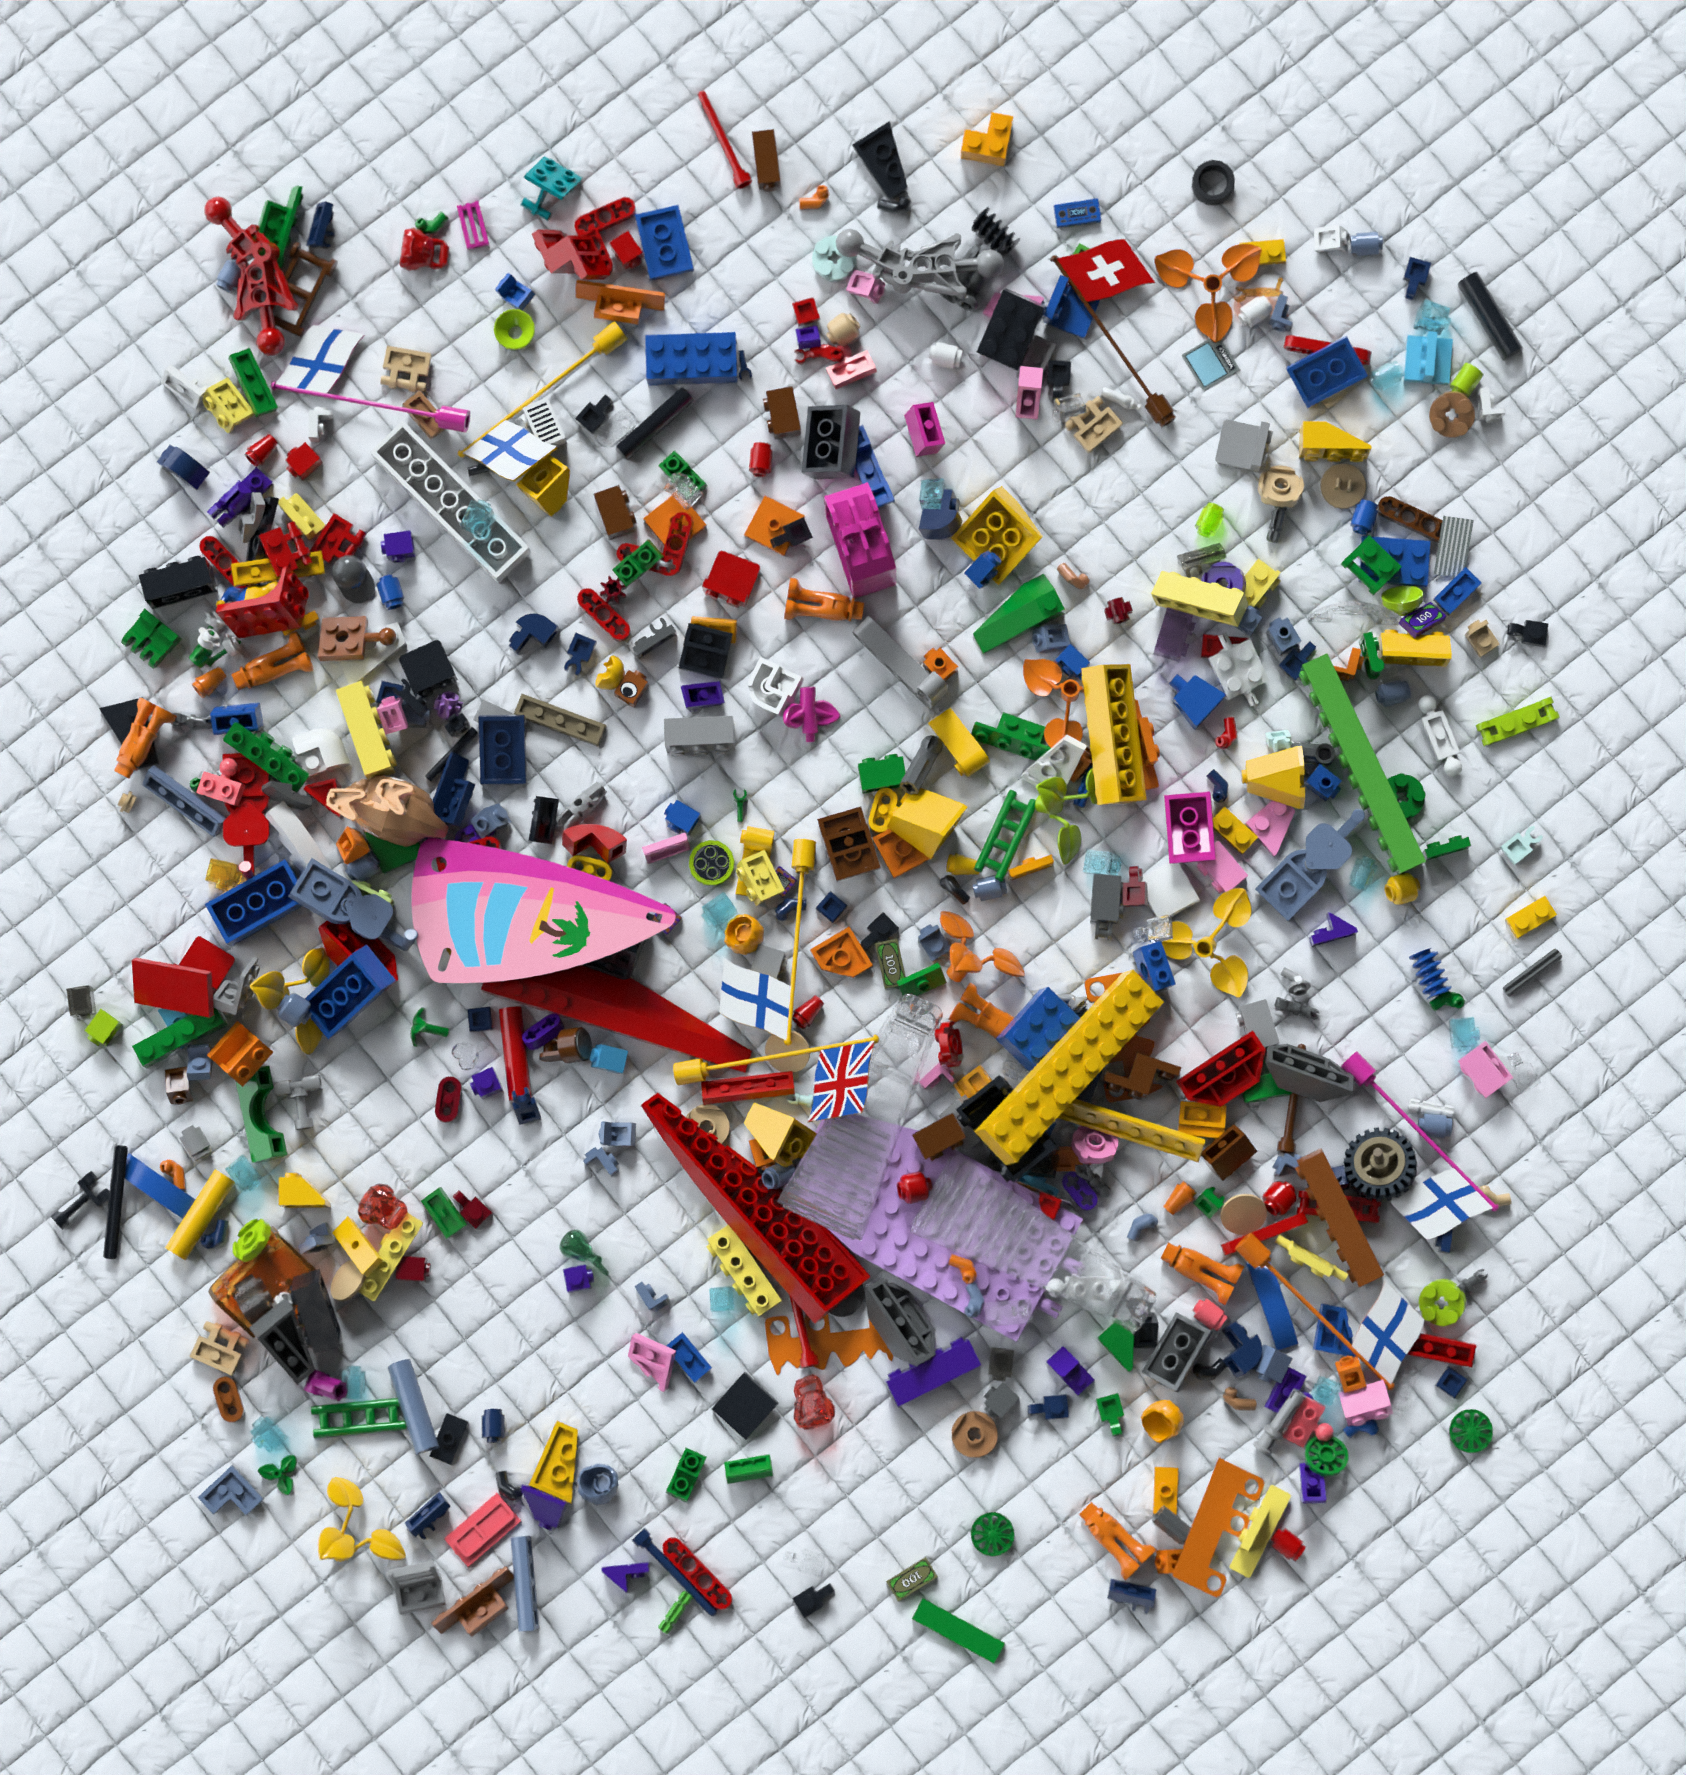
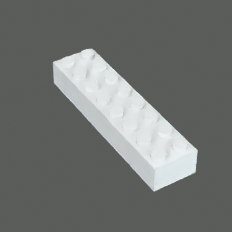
(447, 499)

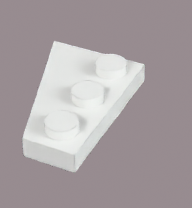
(374, 655)
(1056, 762)

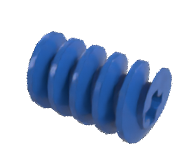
(1429, 971)

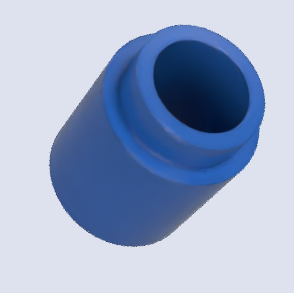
(1364, 517)
(390, 592)

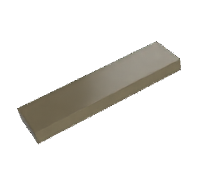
(560, 720)

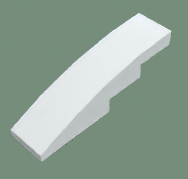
(295, 837)

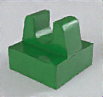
(1208, 1202)

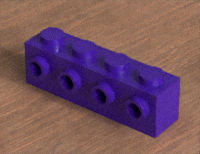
(932, 1373)

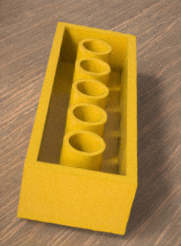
(1113, 734)

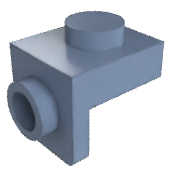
(490, 819)
(617, 1134)
(1286, 1160)
(607, 1161)

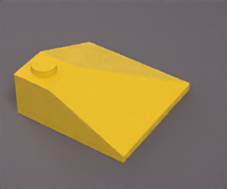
(1000, 528)

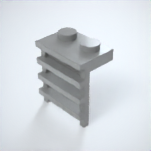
(417, 1587)

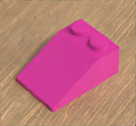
(1190, 827)

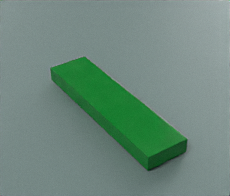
(958, 1630)

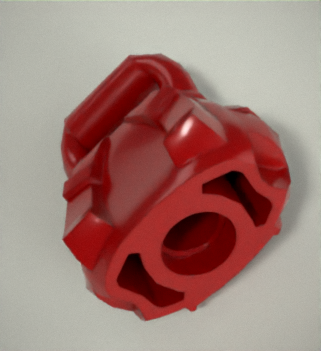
(419, 251)

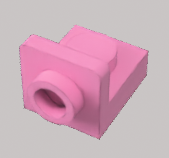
(866, 286)
(392, 715)
(932, 1078)

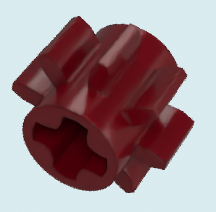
(611, 584)
(1118, 610)

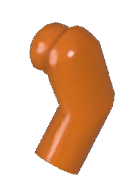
(966, 1267)

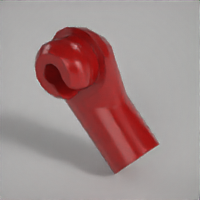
(1227, 738)

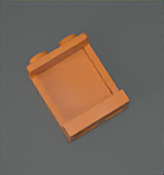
(240, 1053)

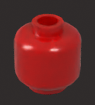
(914, 1187)
(1279, 1198)

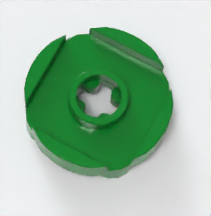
(1414, 792)

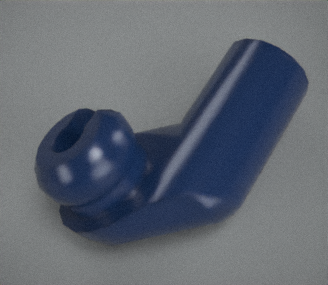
(1220, 790)
(786, 907)
(217, 1237)

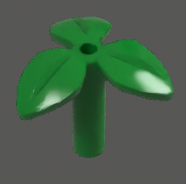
(420, 1025)
(270, 1472)

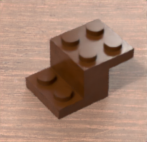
(848, 844)
(1141, 1076)

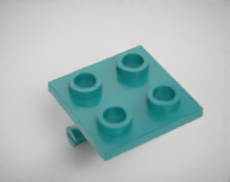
(551, 179)

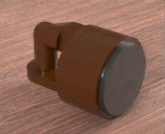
(572, 1044)

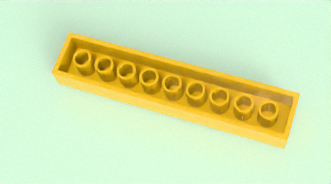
(1069, 1067)

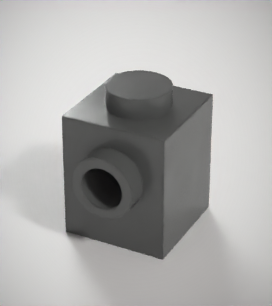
(999, 1400)

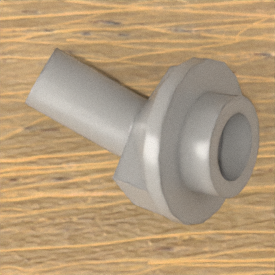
(1298, 986)
(1077, 1004)

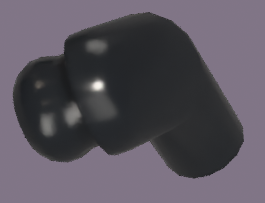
(506, 1489)

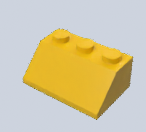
(1419, 651)

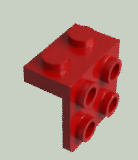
(731, 579)
(208, 957)

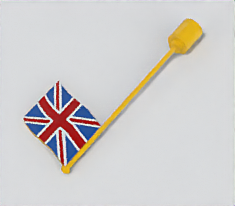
(838, 1082)

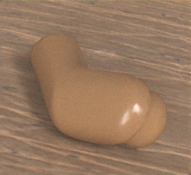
(1236, 1402)

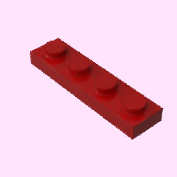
(747, 1087)

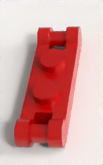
(1355, 1203)

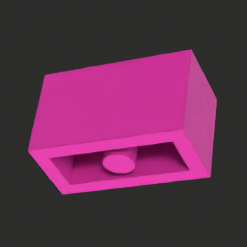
(924, 429)

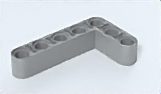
(925, 686)

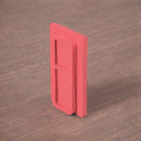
(482, 1529)

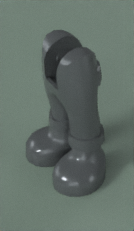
(969, 302)

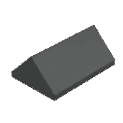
(1176, 1352)

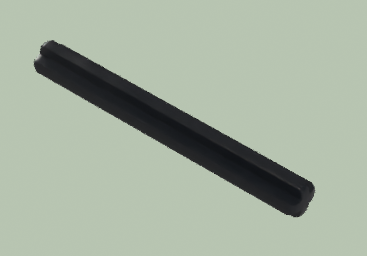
(115, 1202)

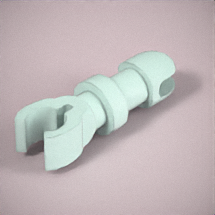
(802, 1099)

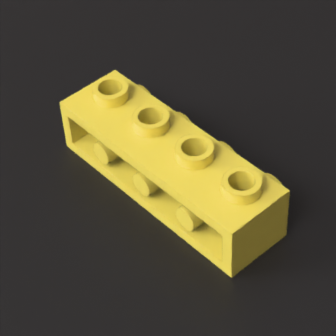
(1200, 598)
(744, 1270)

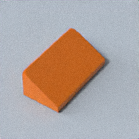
(351, 845)

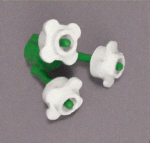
(209, 639)

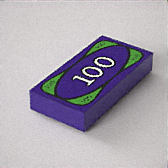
(1422, 619)

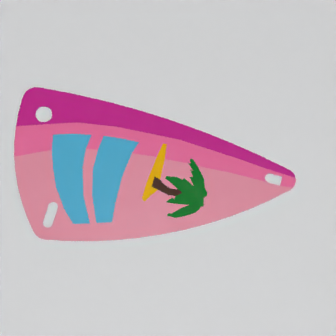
(519, 914)

